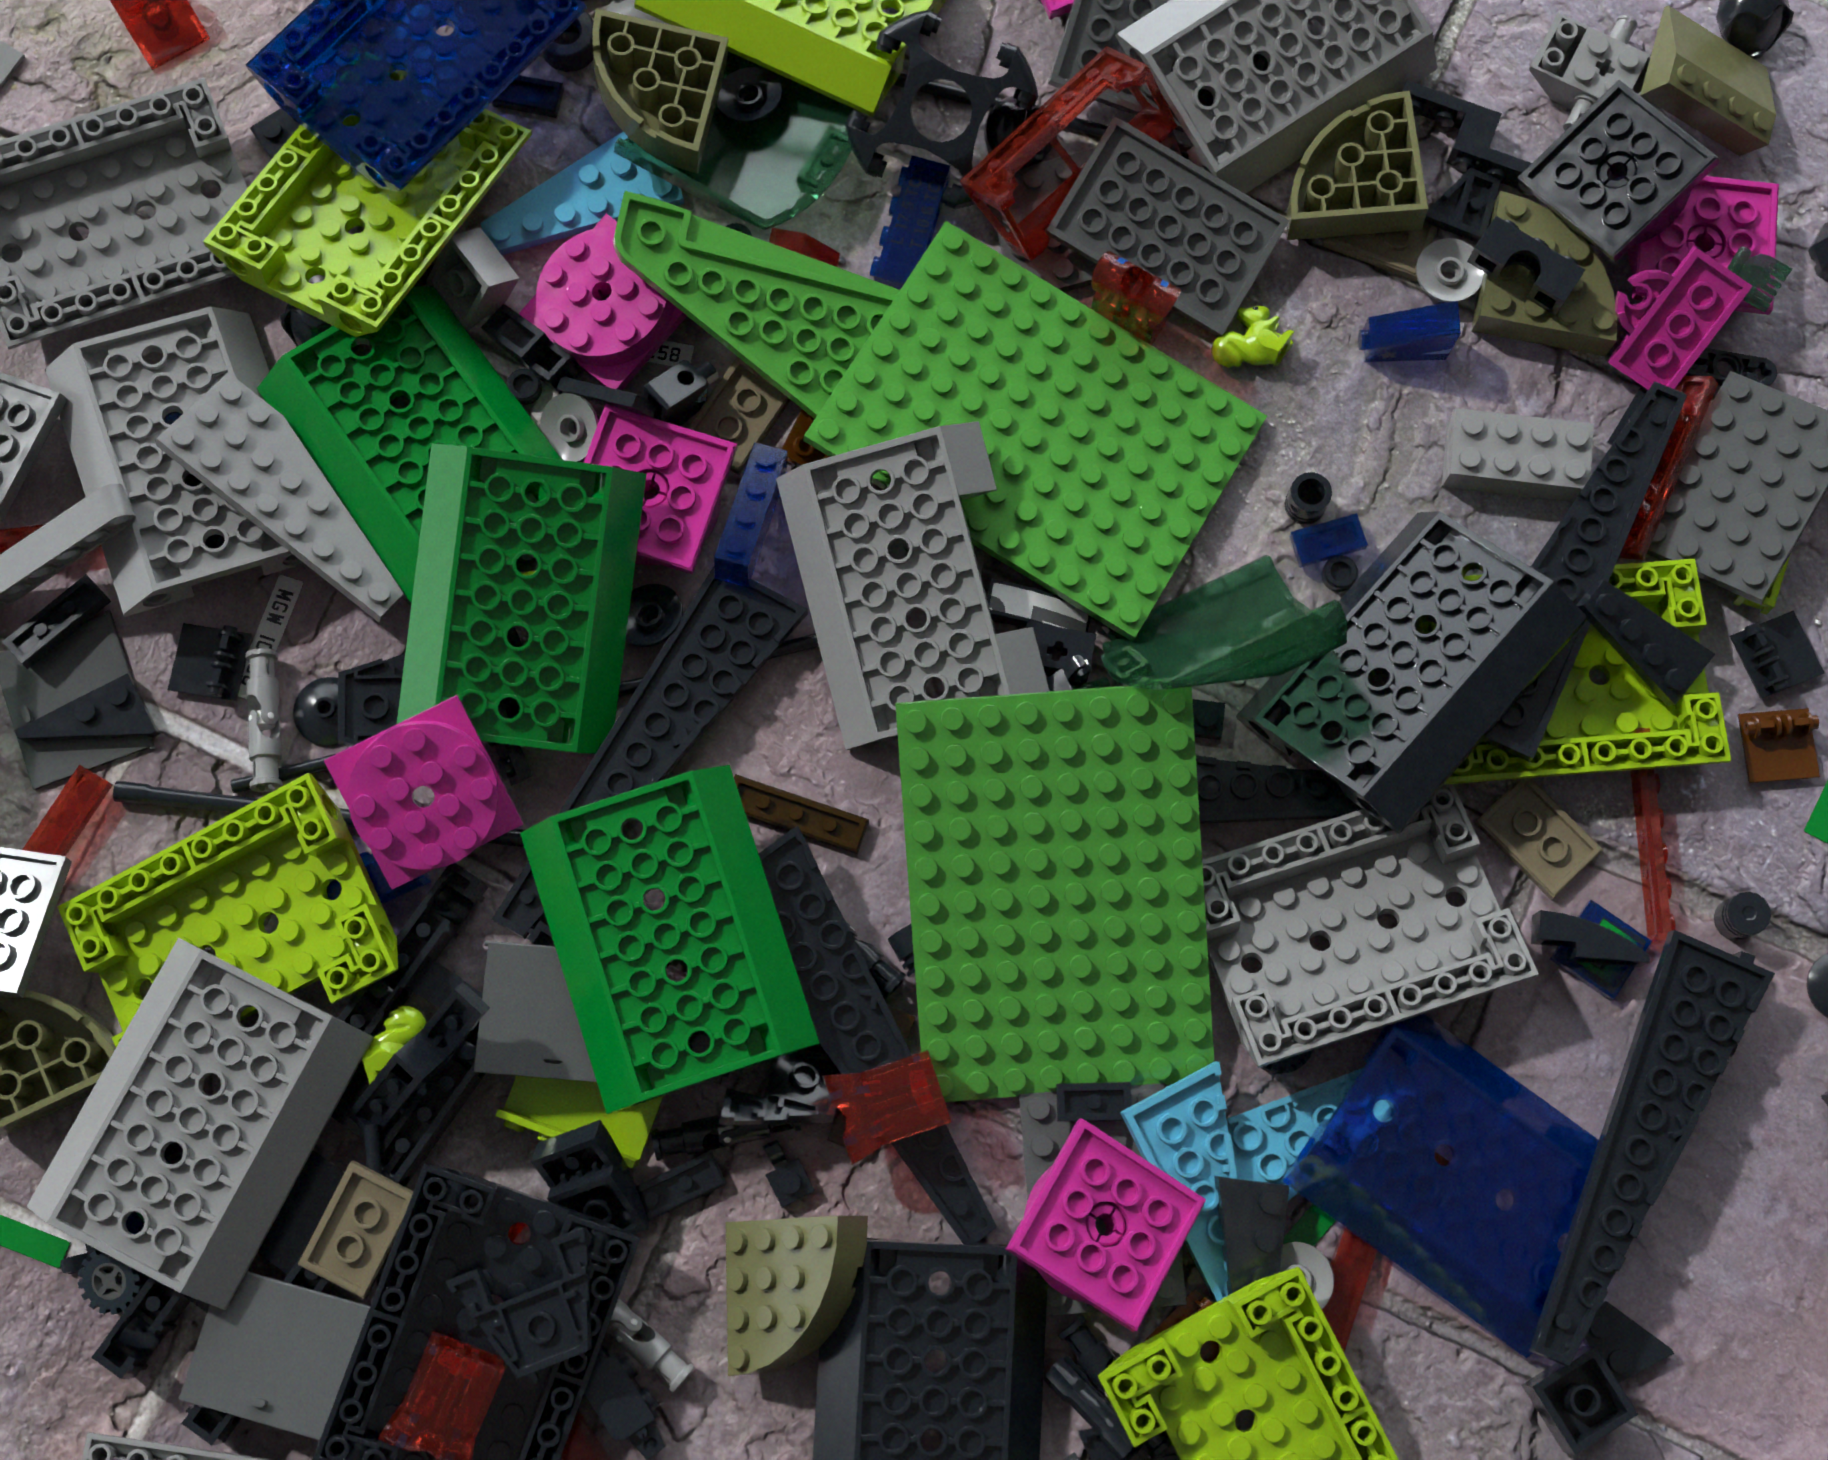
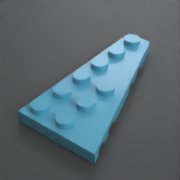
(575, 200)
(1275, 1133)
(1189, 1139)

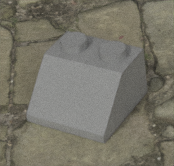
(472, 277)

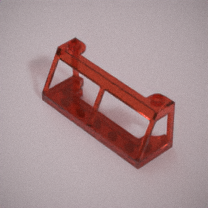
(994, 178)

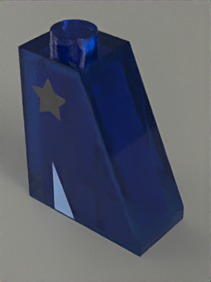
(1411, 334)

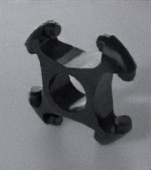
(925, 69)

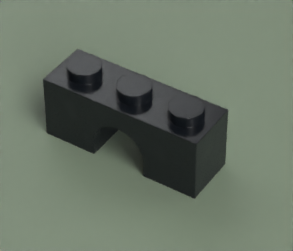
(1507, 245)

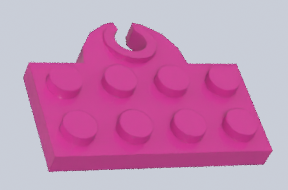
(1674, 318)

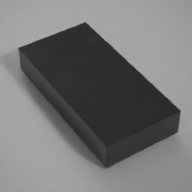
(532, 96)

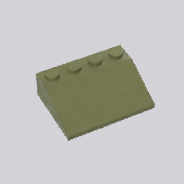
(1709, 85)

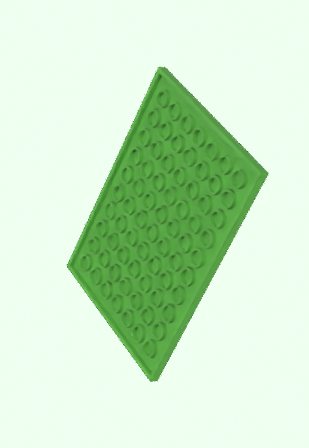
(1089, 431)
(1056, 889)

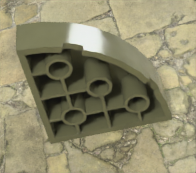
(659, 83)
(1361, 174)
(1587, 316)
(46, 1057)
(788, 1287)

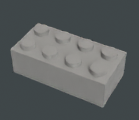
(1517, 454)

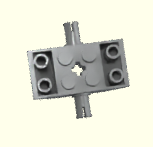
(1582, 63)

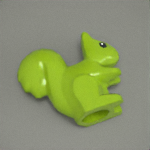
(1260, 343)
(400, 1028)

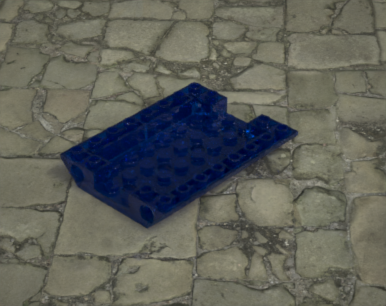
(341, 58)
(1446, 1218)

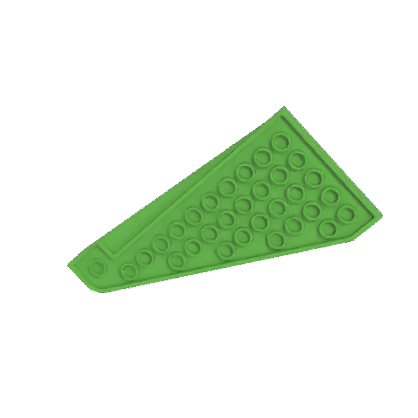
(764, 303)

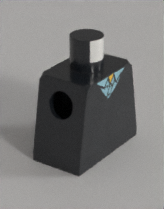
(680, 391)

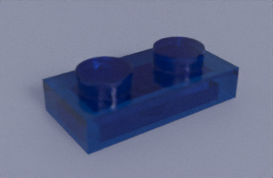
(1328, 540)

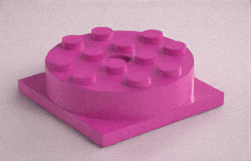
(1719, 220)
(606, 336)
(679, 464)
(432, 751)
(1143, 1216)

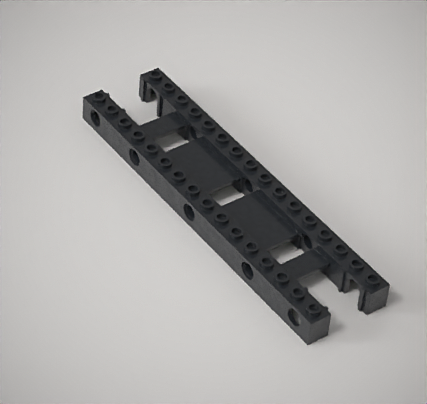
(402, 1142)

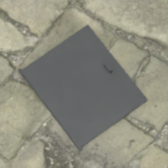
(70, 670)
(529, 1017)
(275, 1350)

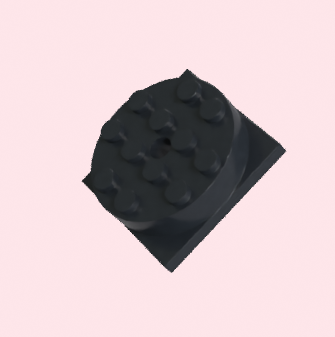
(1614, 140)

